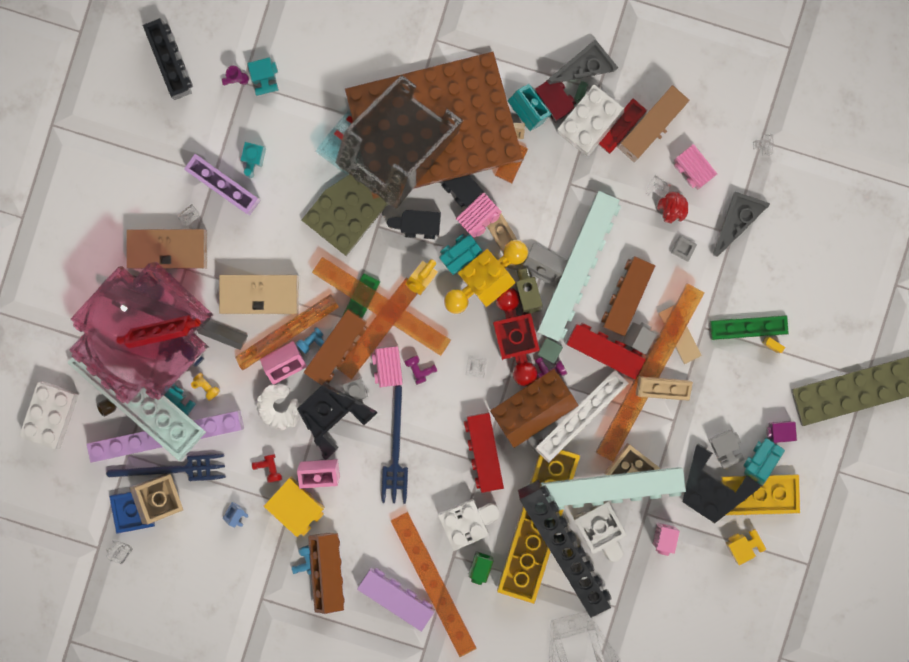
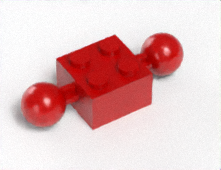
(516, 337)

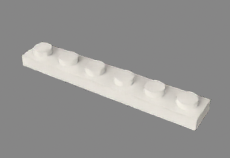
(581, 416)

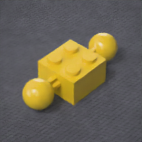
(486, 277)

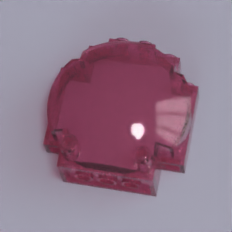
(131, 303)

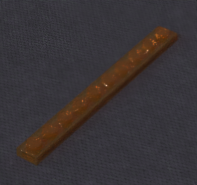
(652, 367)

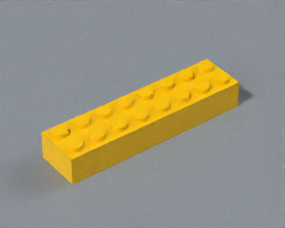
(528, 550)

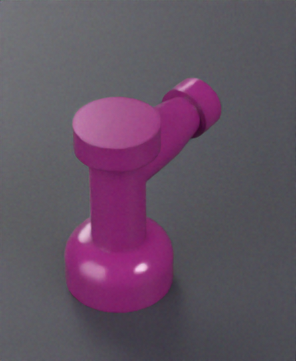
(235, 75)
(559, 367)
(419, 375)

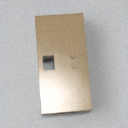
(258, 294)

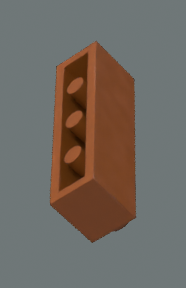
(628, 295)
(335, 347)
(326, 573)

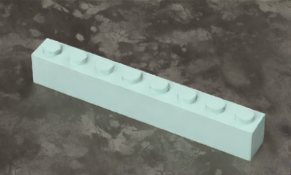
(578, 265)
(617, 487)

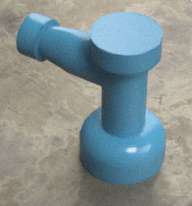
(315, 336)
(303, 551)

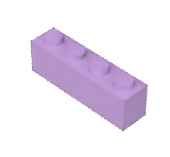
(222, 184)
(396, 599)

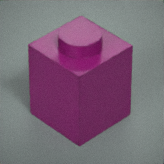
(782, 431)

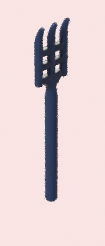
(395, 467)
(188, 468)

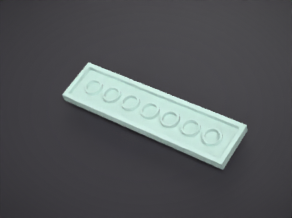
(156, 417)

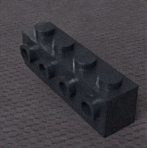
(167, 59)

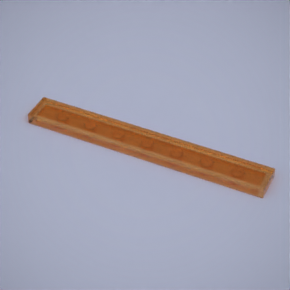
(381, 306)
(433, 584)

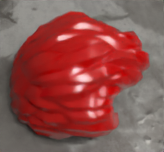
(674, 207)

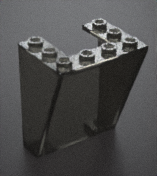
(395, 142)

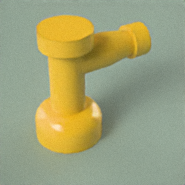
(199, 381)

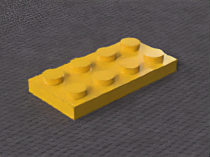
(776, 496)

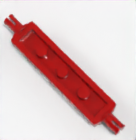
(158, 332)

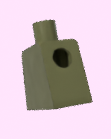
(530, 300)

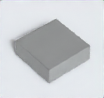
(684, 248)

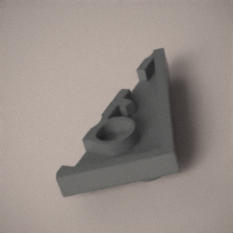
(587, 63)
(740, 214)

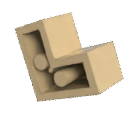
(630, 461)

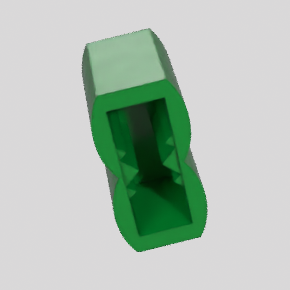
(480, 568)

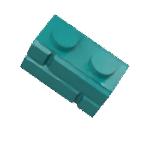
(529, 107)
(460, 254)
(764, 461)

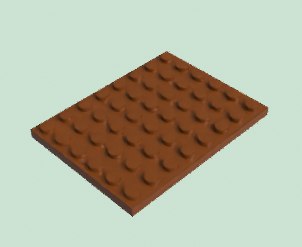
(474, 94)

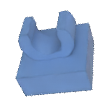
(234, 514)

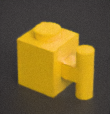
(422, 277)
(742, 548)

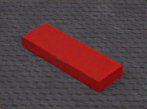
(631, 115)

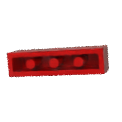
(609, 353)
(485, 452)

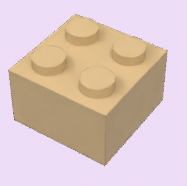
(156, 499)

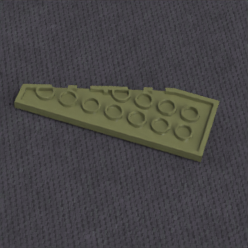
(344, 213)

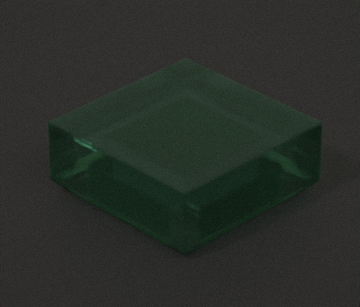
(581, 91)

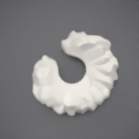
(269, 415)

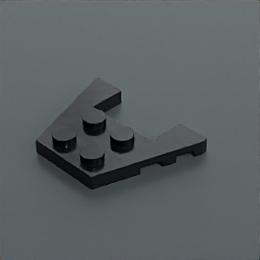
(327, 408)
(710, 495)

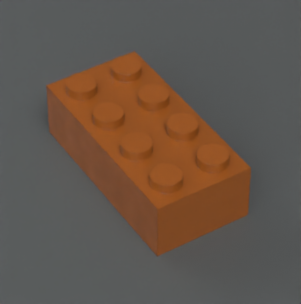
(534, 408)

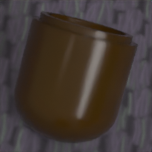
(106, 407)

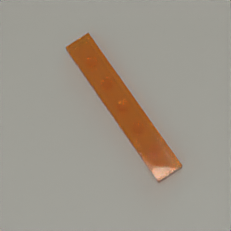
(286, 332)
(374, 334)

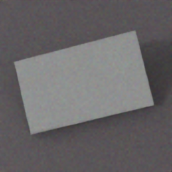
(544, 264)

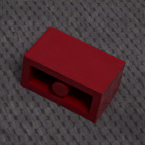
(556, 99)

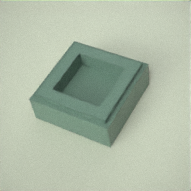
(550, 350)

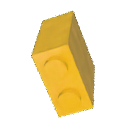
(294, 507)

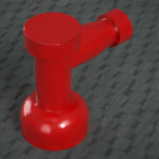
(270, 463)

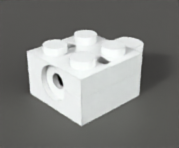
(467, 524)
(602, 531)

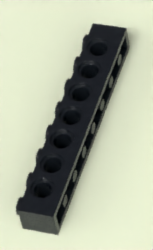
(536, 493)

